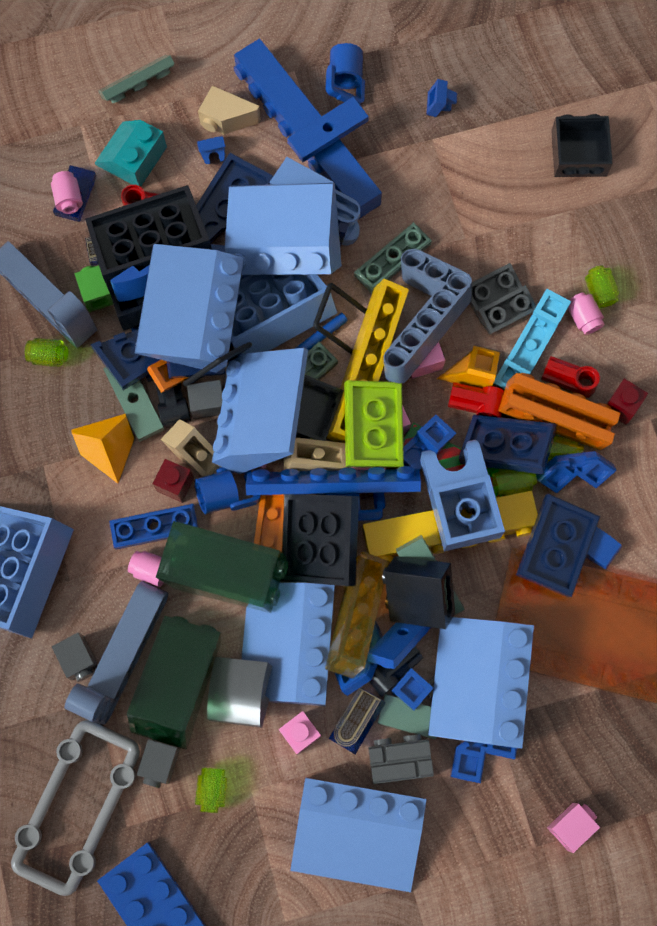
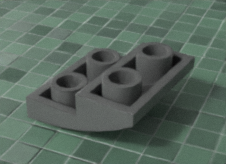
(500, 299)
(238, 692)

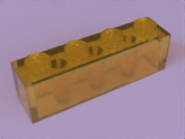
(357, 618)

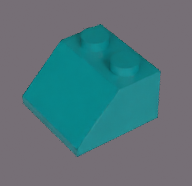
(133, 151)

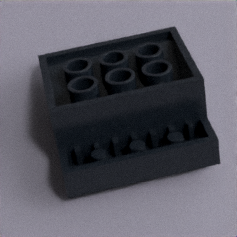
(128, 233)

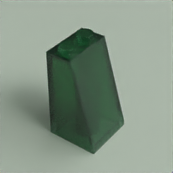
(222, 567)
(174, 682)

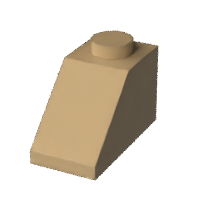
(227, 112)
(191, 448)
(316, 454)

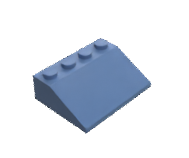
(284, 228)
(189, 305)
(276, 309)
(260, 409)
(29, 563)
(294, 642)
(481, 682)
(358, 834)

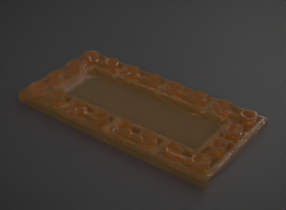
(596, 636)

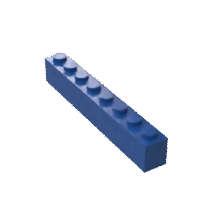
(293, 112)

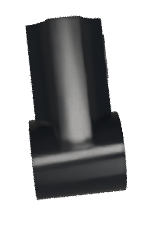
(172, 406)
(386, 679)

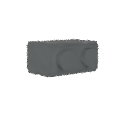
(400, 760)

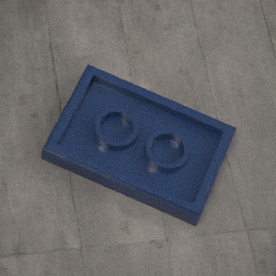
(512, 443)
(558, 545)

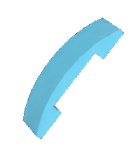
(534, 337)

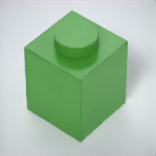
(93, 288)

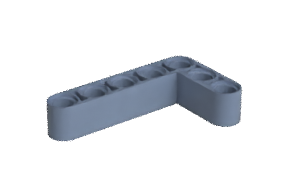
(450, 296)
(61, 310)
(109, 680)

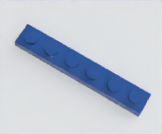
(335, 481)

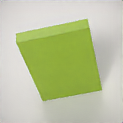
(373, 424)

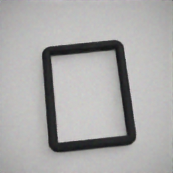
(331, 286)
(229, 356)

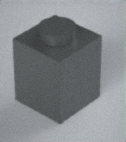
(205, 399)
(75, 657)
(158, 763)

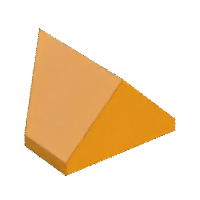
(474, 369)
(106, 444)

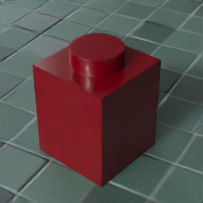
(627, 400)
(173, 480)

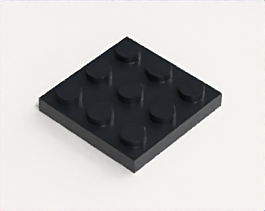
(321, 538)

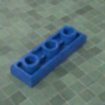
(338, 121)
(136, 529)
(396, 644)

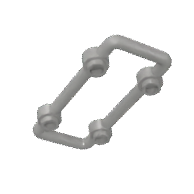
(30, 835)

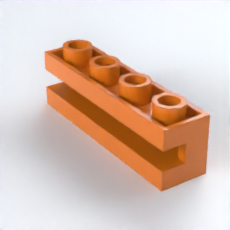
(571, 412)

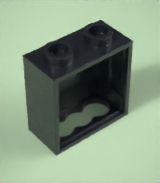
(581, 146)
(317, 409)
(418, 592)

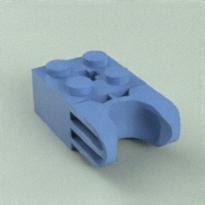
(347, 208)
(461, 490)

